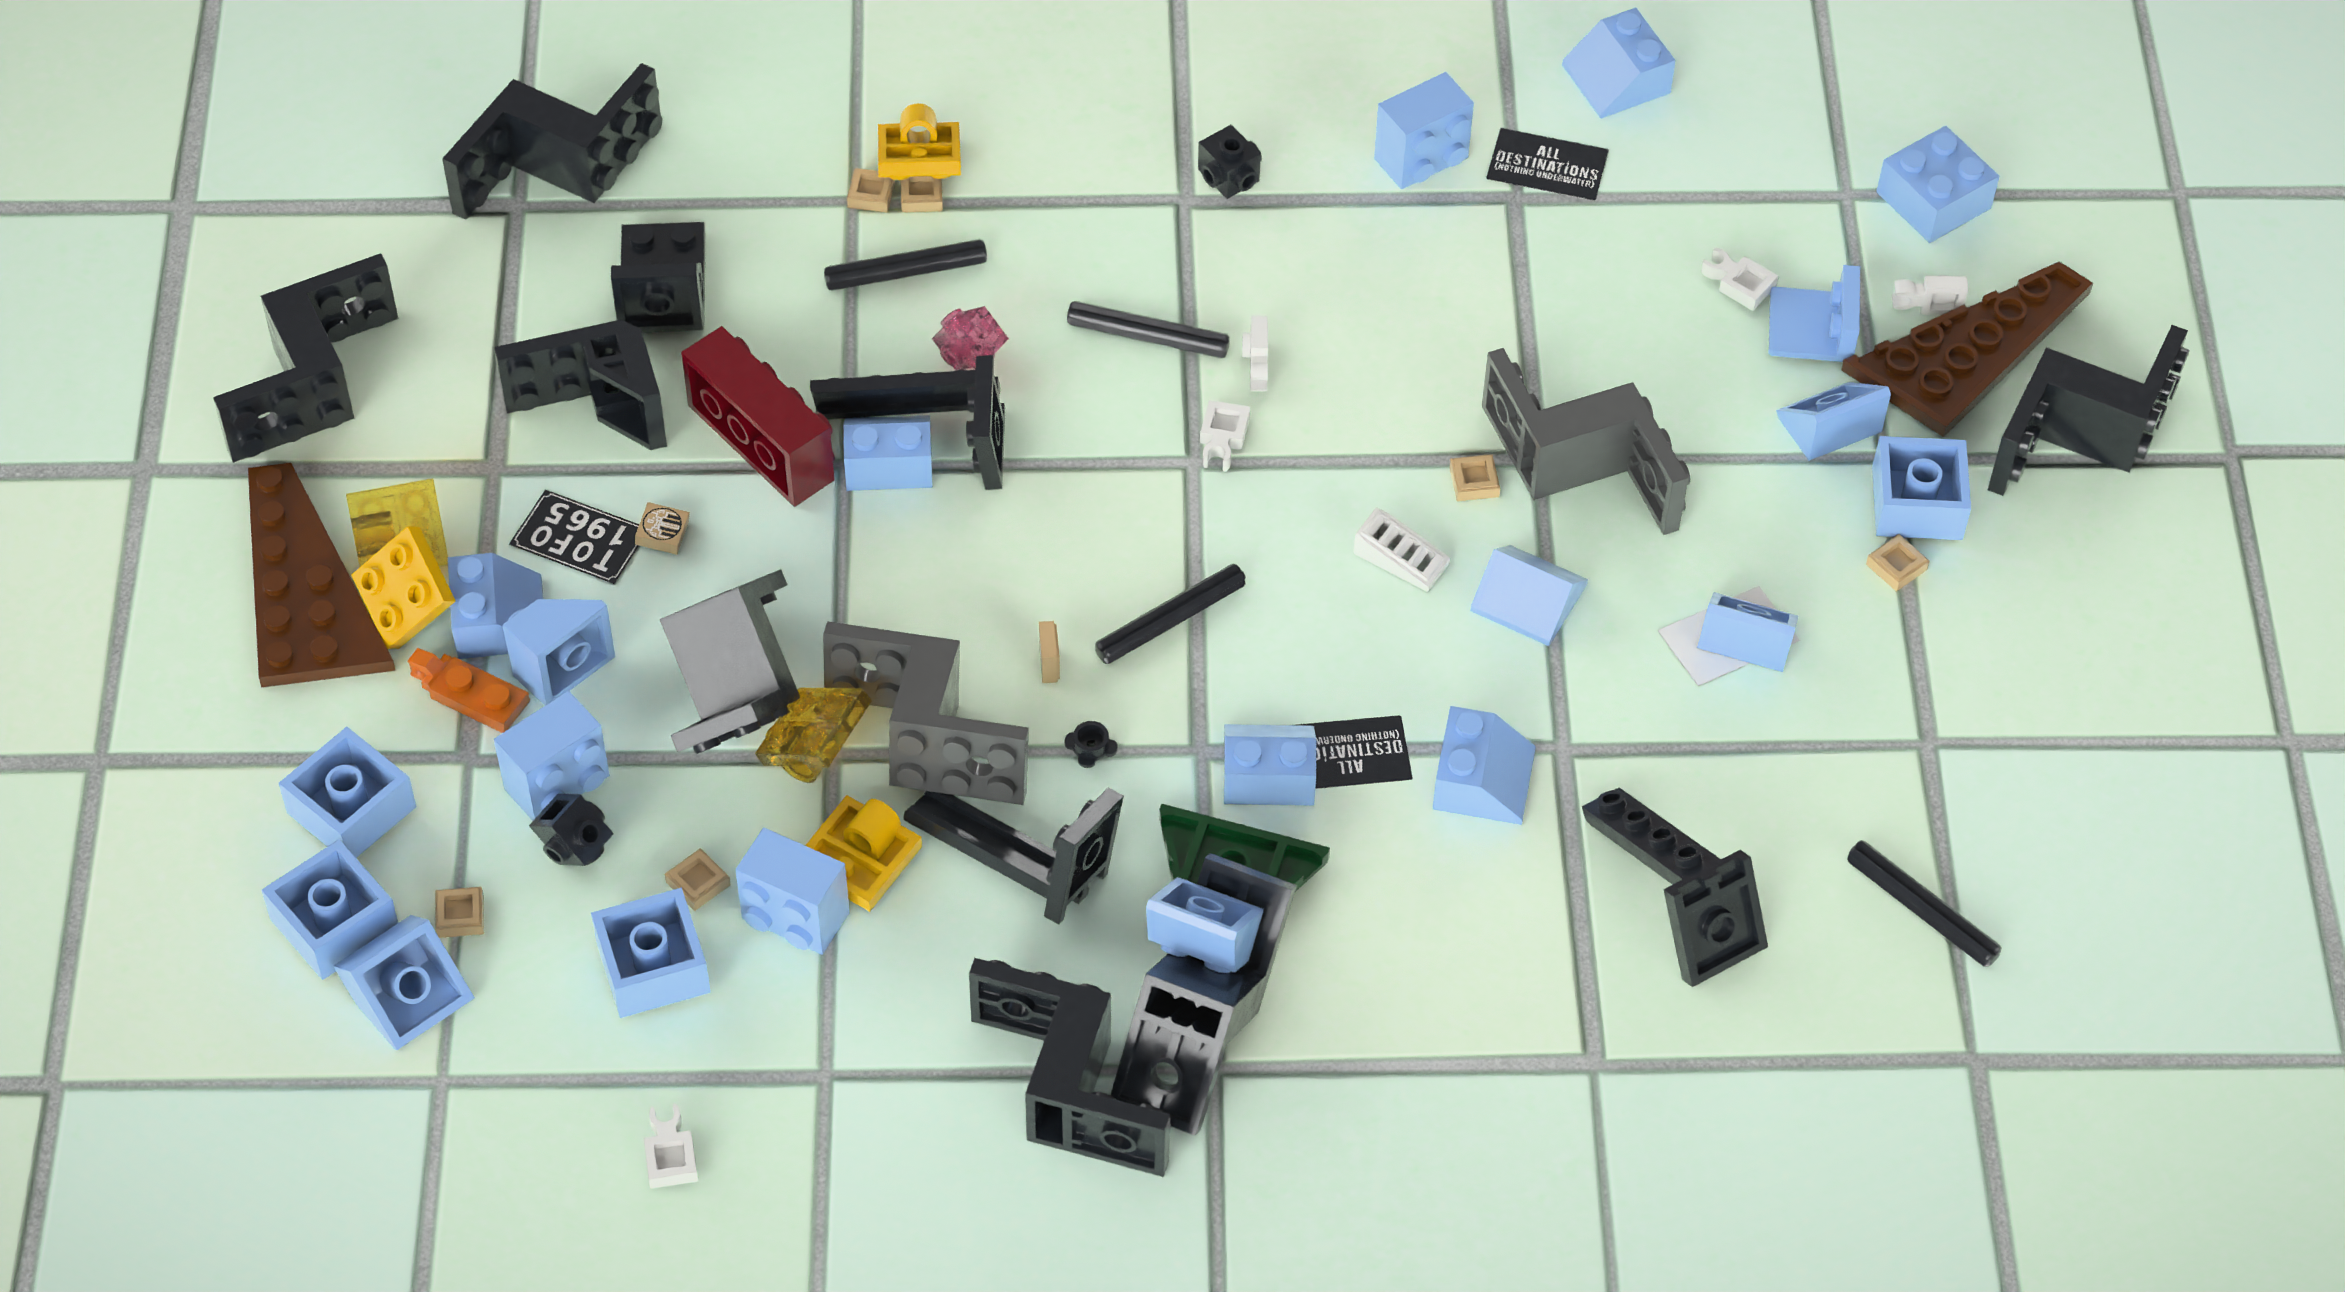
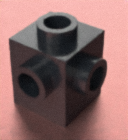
(1229, 161)
(572, 830)

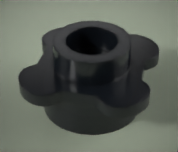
(1090, 733)

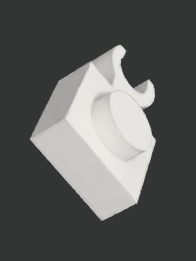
(1742, 281)
(1934, 296)
(1256, 348)
(1223, 429)
(670, 1152)

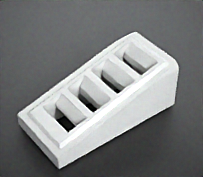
(1394, 531)

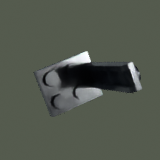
(928, 393)
(1057, 875)
(1710, 900)

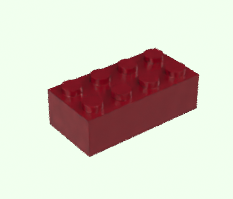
(759, 415)

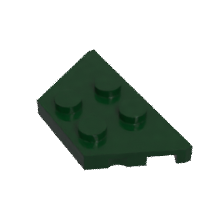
(1193, 836)

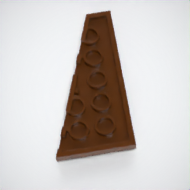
(1965, 353)
(305, 601)

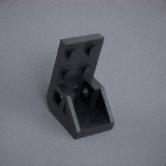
(661, 276)
(584, 365)

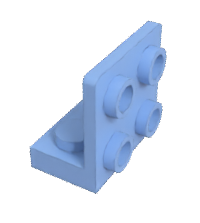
(1816, 321)

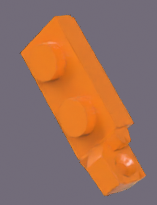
(469, 689)

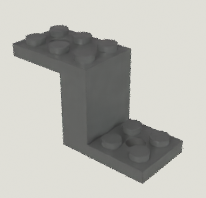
(1585, 441)
(926, 740)

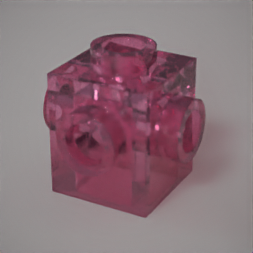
(967, 336)

